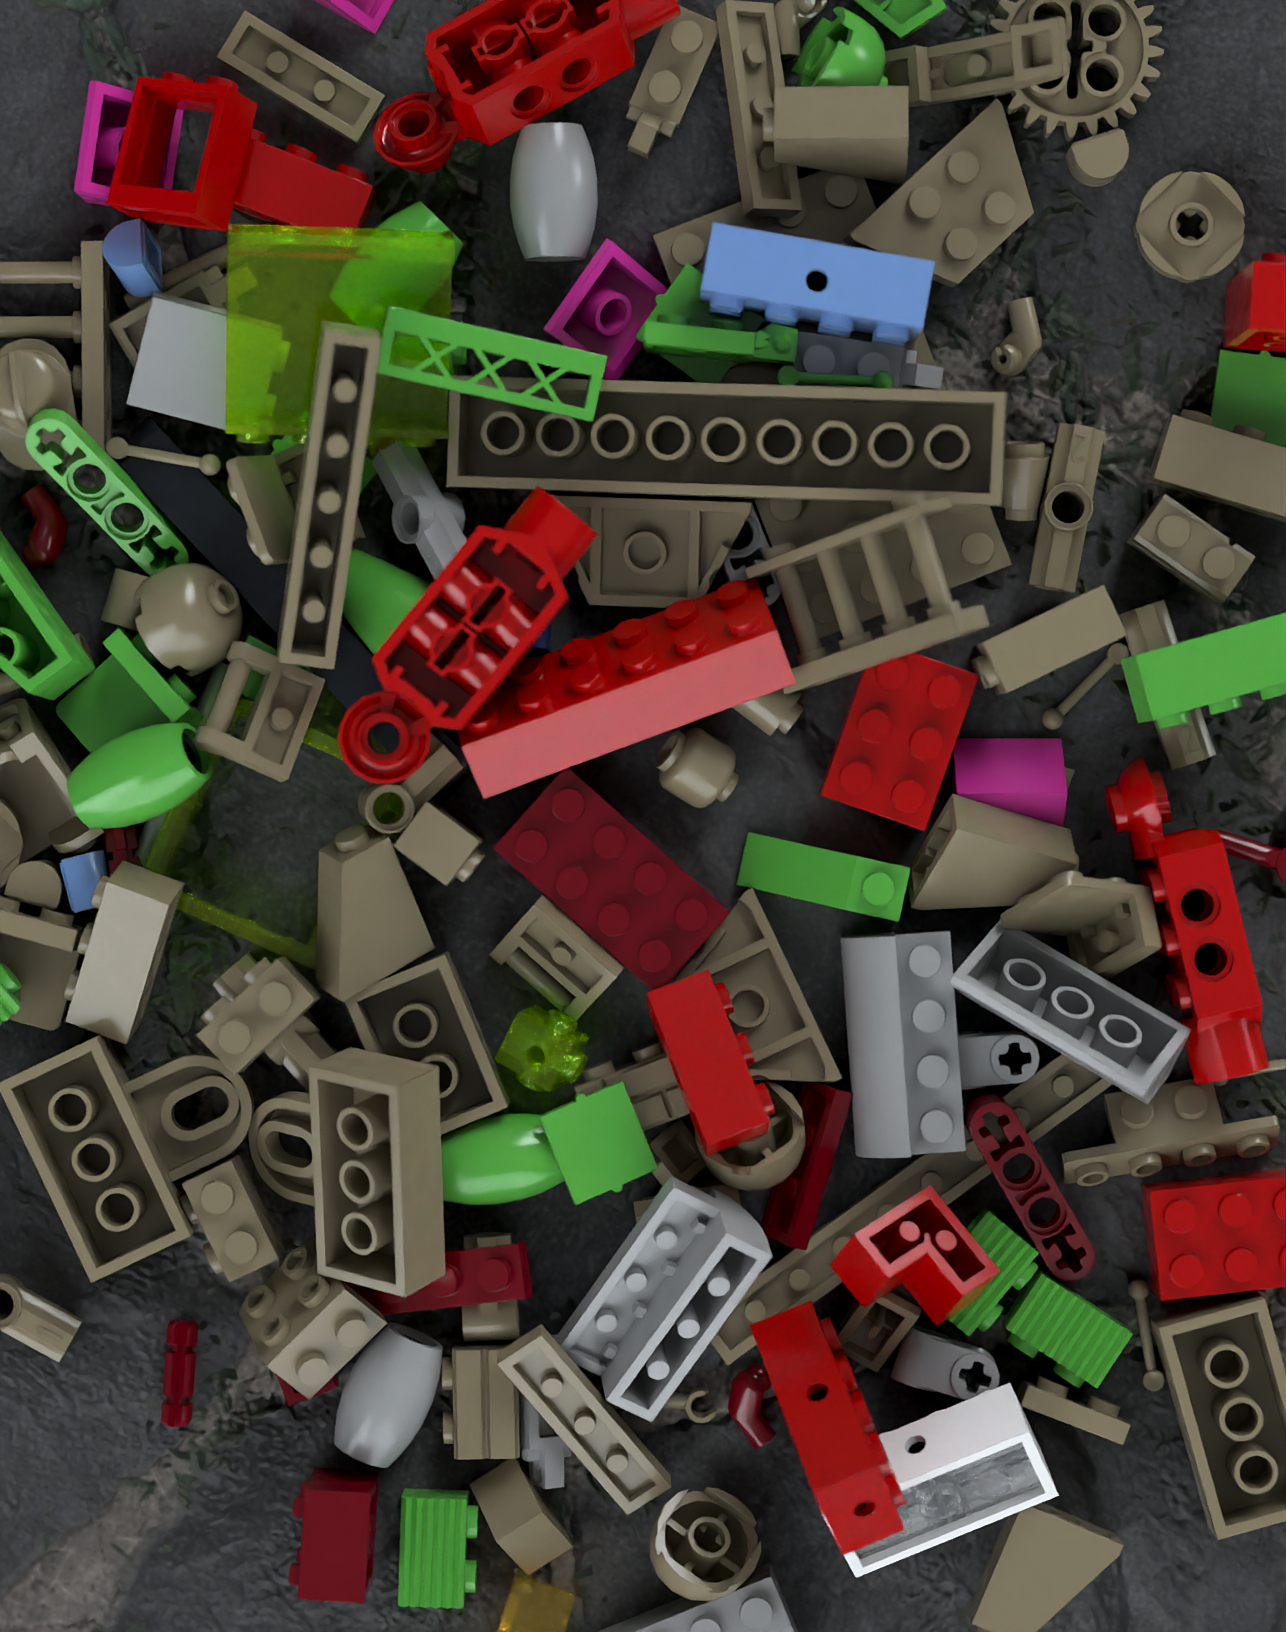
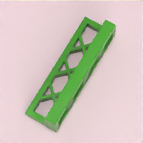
(495, 343)

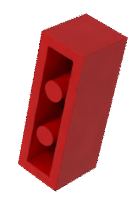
(296, 191)
(710, 1061)

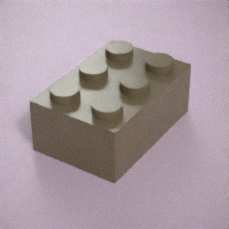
(429, 1020)

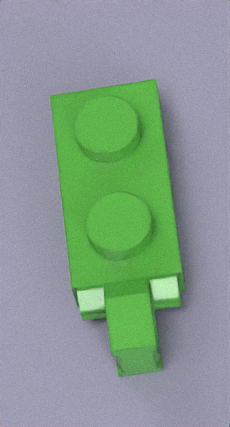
(722, 342)

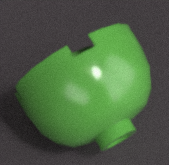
(842, 54)

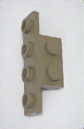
(1174, 1129)

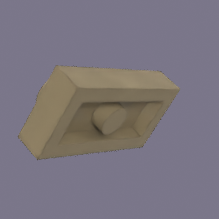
(1094, 1417)

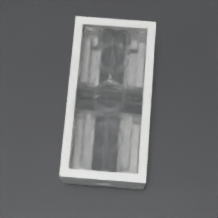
(959, 1475)

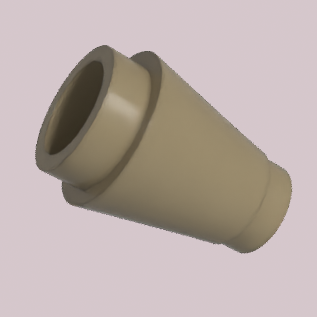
(1023, 479)

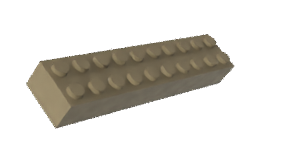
(735, 442)

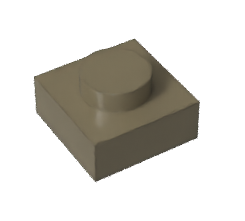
(676, 1153)

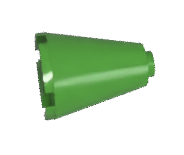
(378, 597)

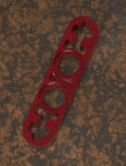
(1026, 1190)

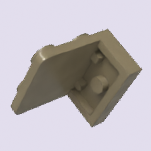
(268, 498)
(1104, 920)
(42, 957)
(307, 1321)

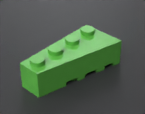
(34, 639)
(1208, 672)

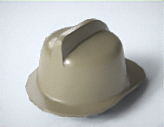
(31, 380)

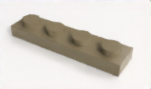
(751, 72)
(584, 1419)

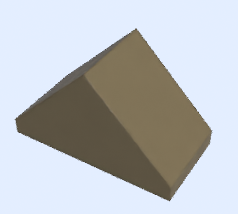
(875, 1331)
(519, 1516)

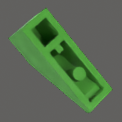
(823, 876)

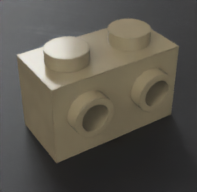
(259, 1015)
(232, 1219)

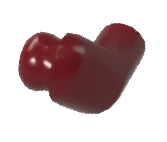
(48, 531)
(745, 1405)

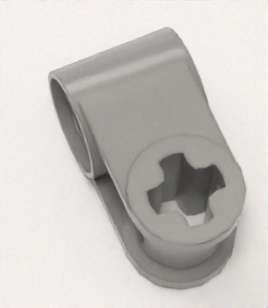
(981, 1061)
(935, 1361)

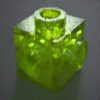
(544, 1049)

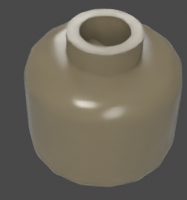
(697, 767)

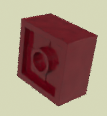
(336, 1535)

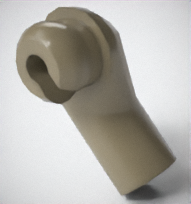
(790, 18)
(1022, 342)

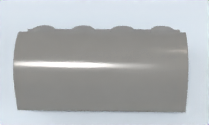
(902, 1044)
(665, 1295)

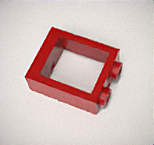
(145, 144)

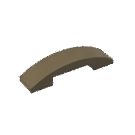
(981, 65)

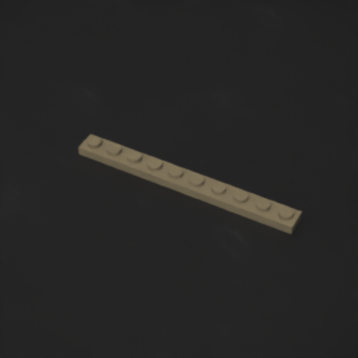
(806, 1275)

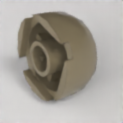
(189, 616)
(767, 1158)
(704, 1544)

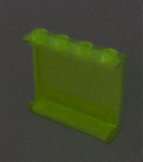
(296, 277)

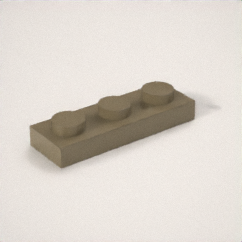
(301, 78)

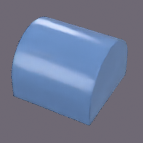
(134, 258)
(82, 876)

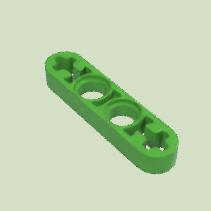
(101, 500)

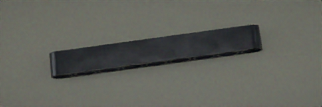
(221, 537)

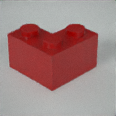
(924, 1250)

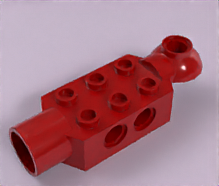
(509, 68)
(465, 635)
(1224, 997)

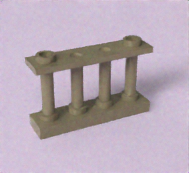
(87, 327)
(900, 632)

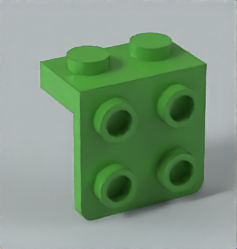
(126, 695)

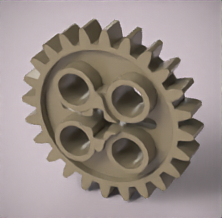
(1121, 54)

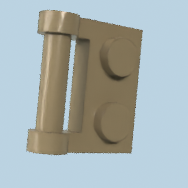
(276, 718)
(558, 958)

